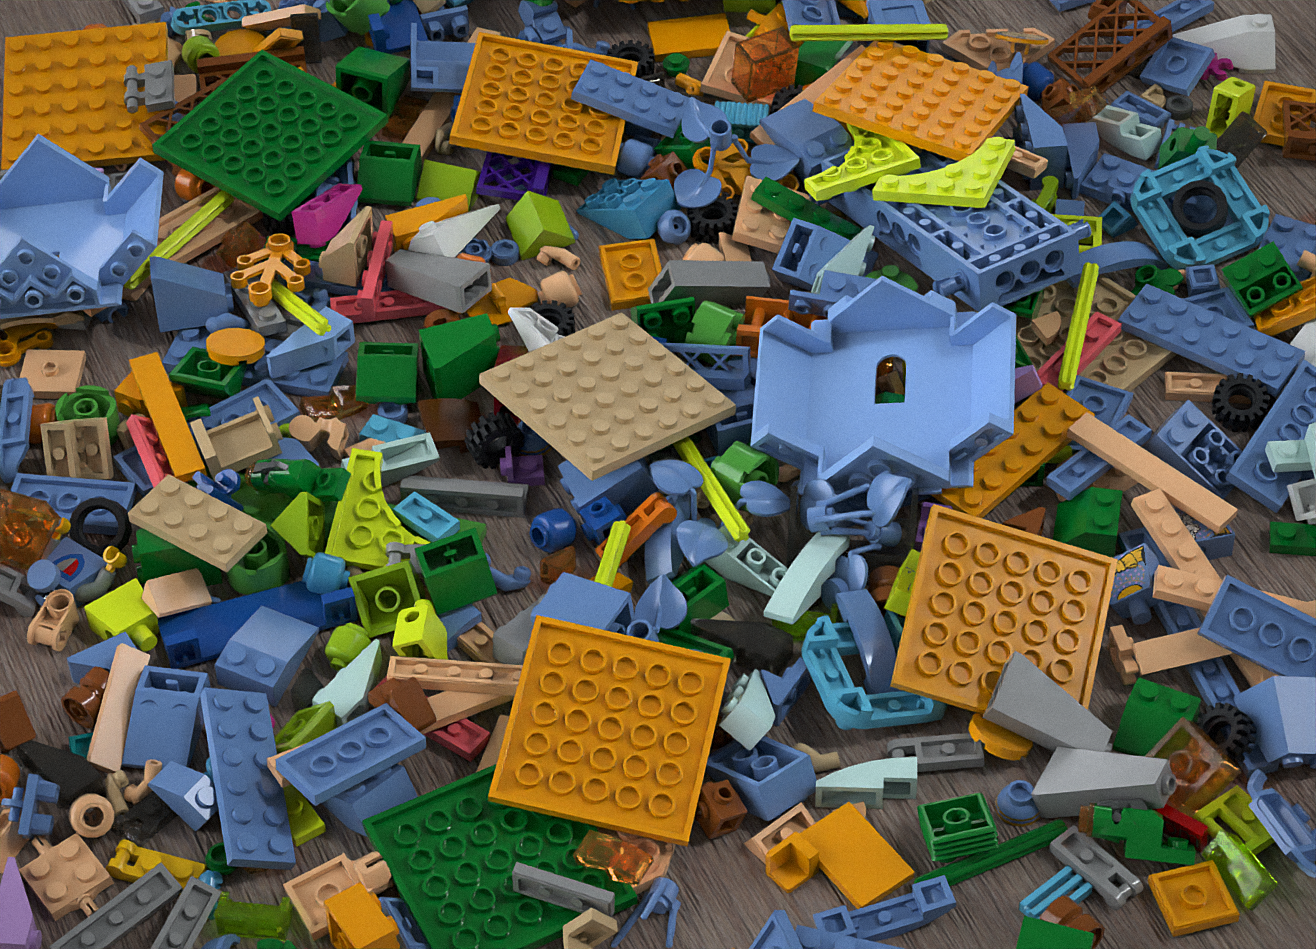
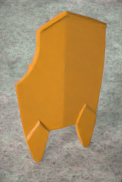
(504, 295)

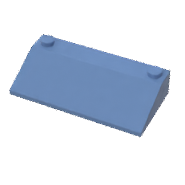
(444, 65)

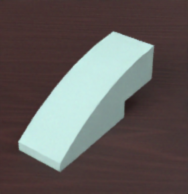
(1126, 132)
(404, 457)
(869, 783)

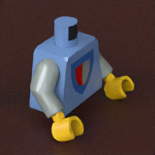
(81, 570)

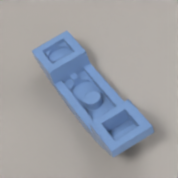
(1117, 257)
(871, 639)
(891, 917)

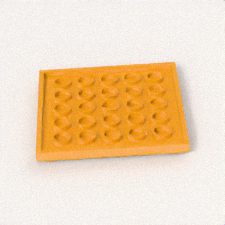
(74, 92)
(921, 99)
(523, 107)
(998, 592)
(610, 730)

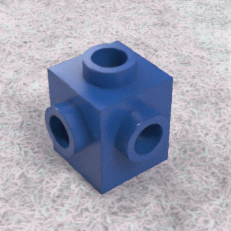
(599, 519)

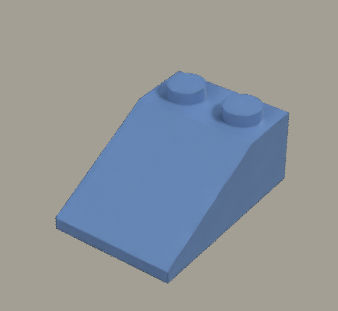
(807, 136)
(265, 654)
(766, 777)

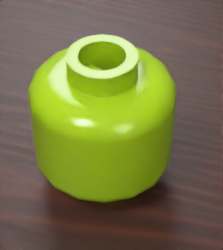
(198, 48)
(345, 645)

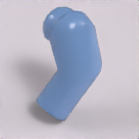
(226, 321)

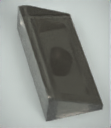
(1241, 137)

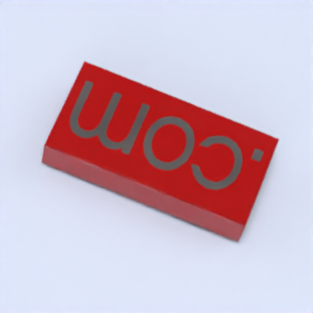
(1183, 826)

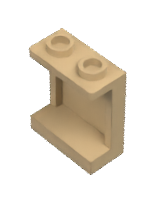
(239, 441)

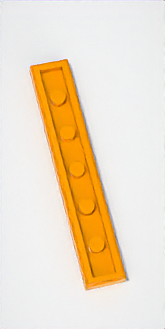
(167, 416)

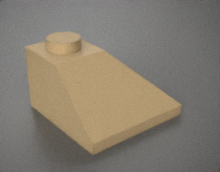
(348, 251)

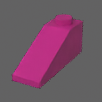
(324, 215)

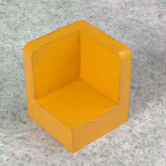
(792, 862)

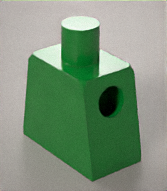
(1185, 143)

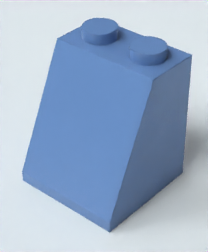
(187, 294)
(626, 486)
(586, 604)
(1283, 718)

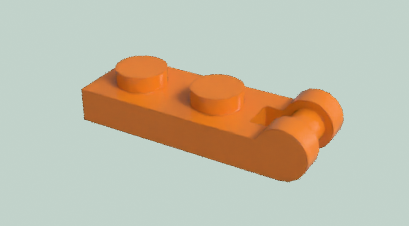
(644, 523)

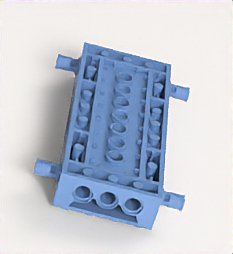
(971, 251)

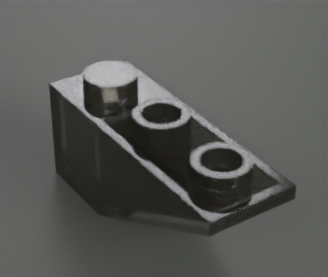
(752, 643)
(60, 767)

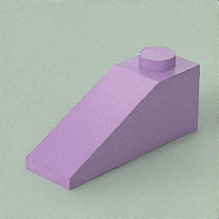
(16, 918)

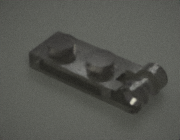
(150, 814)

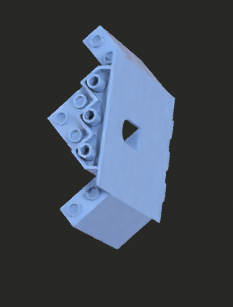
(68, 210)
(821, 389)

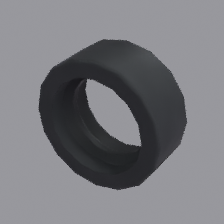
(1198, 188)
(81, 512)

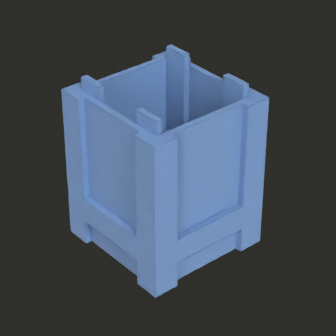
(899, 13)

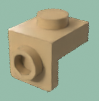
(588, 930)

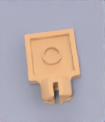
(331, 878)

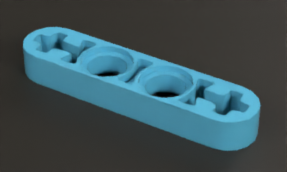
(219, 12)

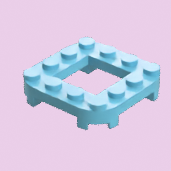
(1165, 232)
(848, 703)

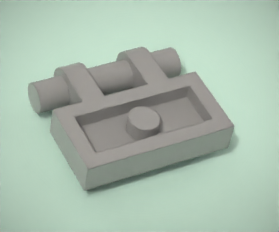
(158, 85)

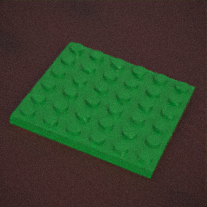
(270, 134)
(456, 860)

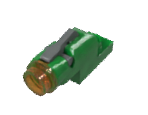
(297, 476)
(1138, 828)

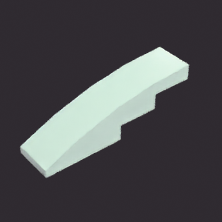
(805, 576)

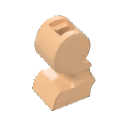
(312, 433)

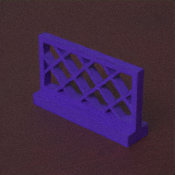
(535, 181)

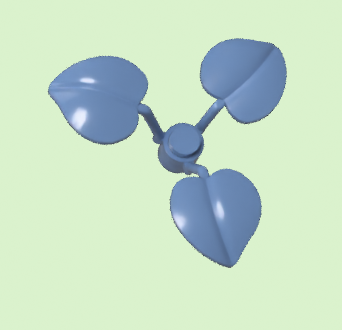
(705, 121)
(883, 497)
(701, 538)
(658, 608)

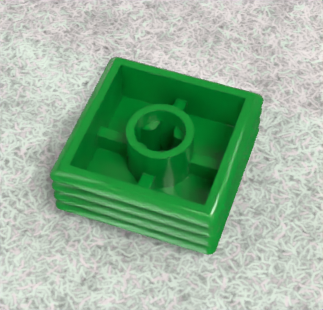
(958, 827)

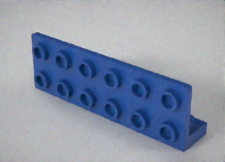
(393, 30)
(205, 631)

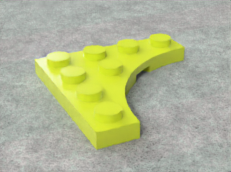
(863, 165)
(958, 184)
(363, 518)

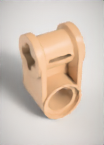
(54, 620)

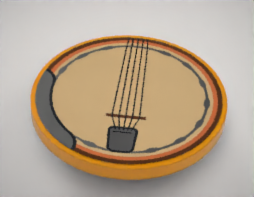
(1025, 38)

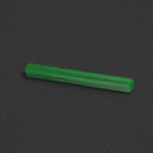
(1007, 851)

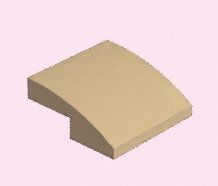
(78, 448)

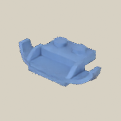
(14, 425)
(1284, 823)

